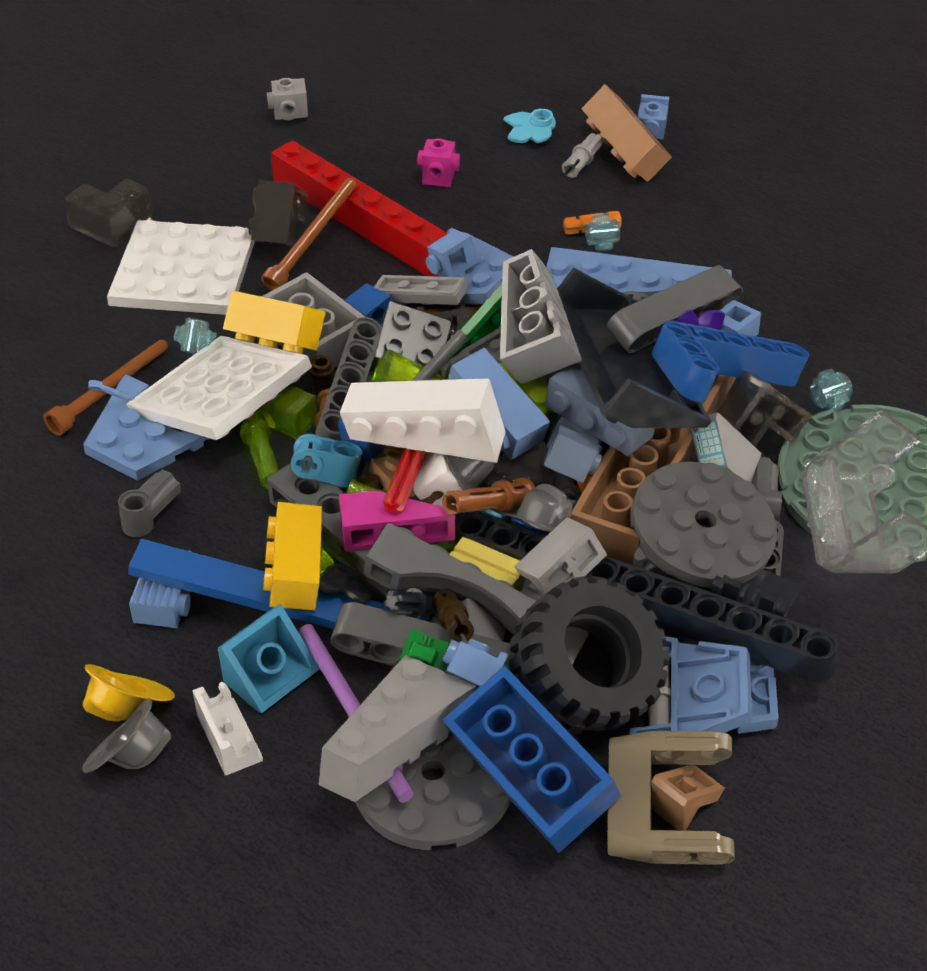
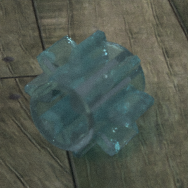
(602, 232)
(194, 335)
(831, 390)

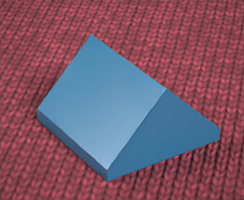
(266, 660)

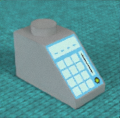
(726, 447)

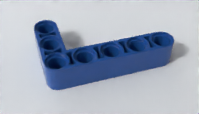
(696, 354)

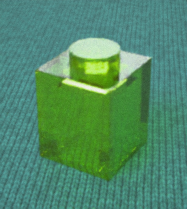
(291, 411)

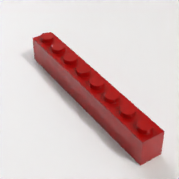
(363, 211)

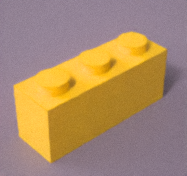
(274, 322)
(293, 556)

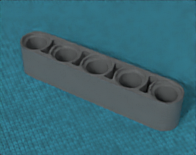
(642, 321)
(351, 369)
(383, 634)

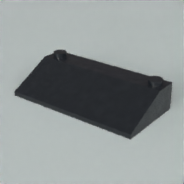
(626, 384)

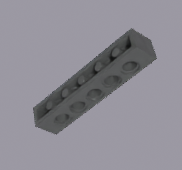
(289, 488)

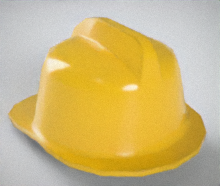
(118, 695)

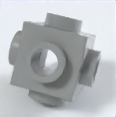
(288, 98)

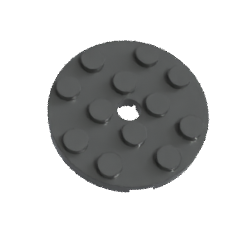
(739, 517)
(441, 811)

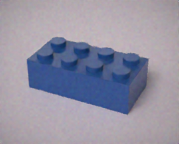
(532, 758)

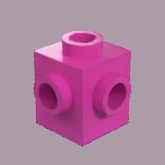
(438, 162)

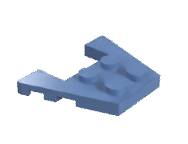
(483, 276)
(131, 441)
(707, 687)

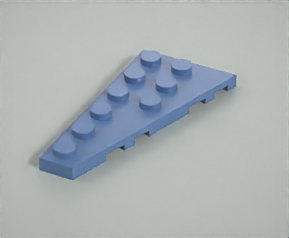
(621, 271)

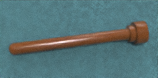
(279, 274)
(61, 418)

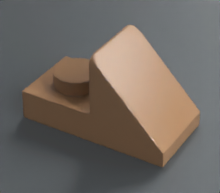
(681, 792)

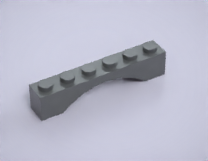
(407, 562)

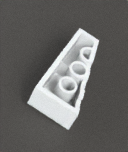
(427, 416)

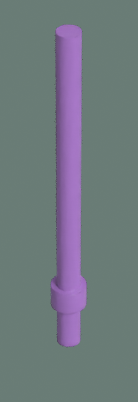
(347, 698)

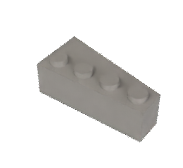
(533, 321)
(391, 727)

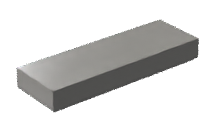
(423, 289)

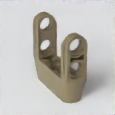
(630, 815)

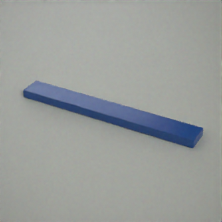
(228, 582)

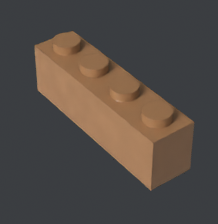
(626, 134)

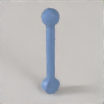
(97, 386)

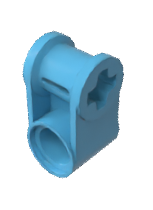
(329, 462)

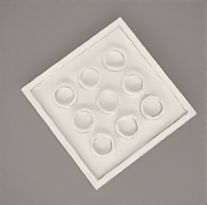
(181, 267)
(220, 386)

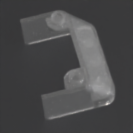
(843, 507)

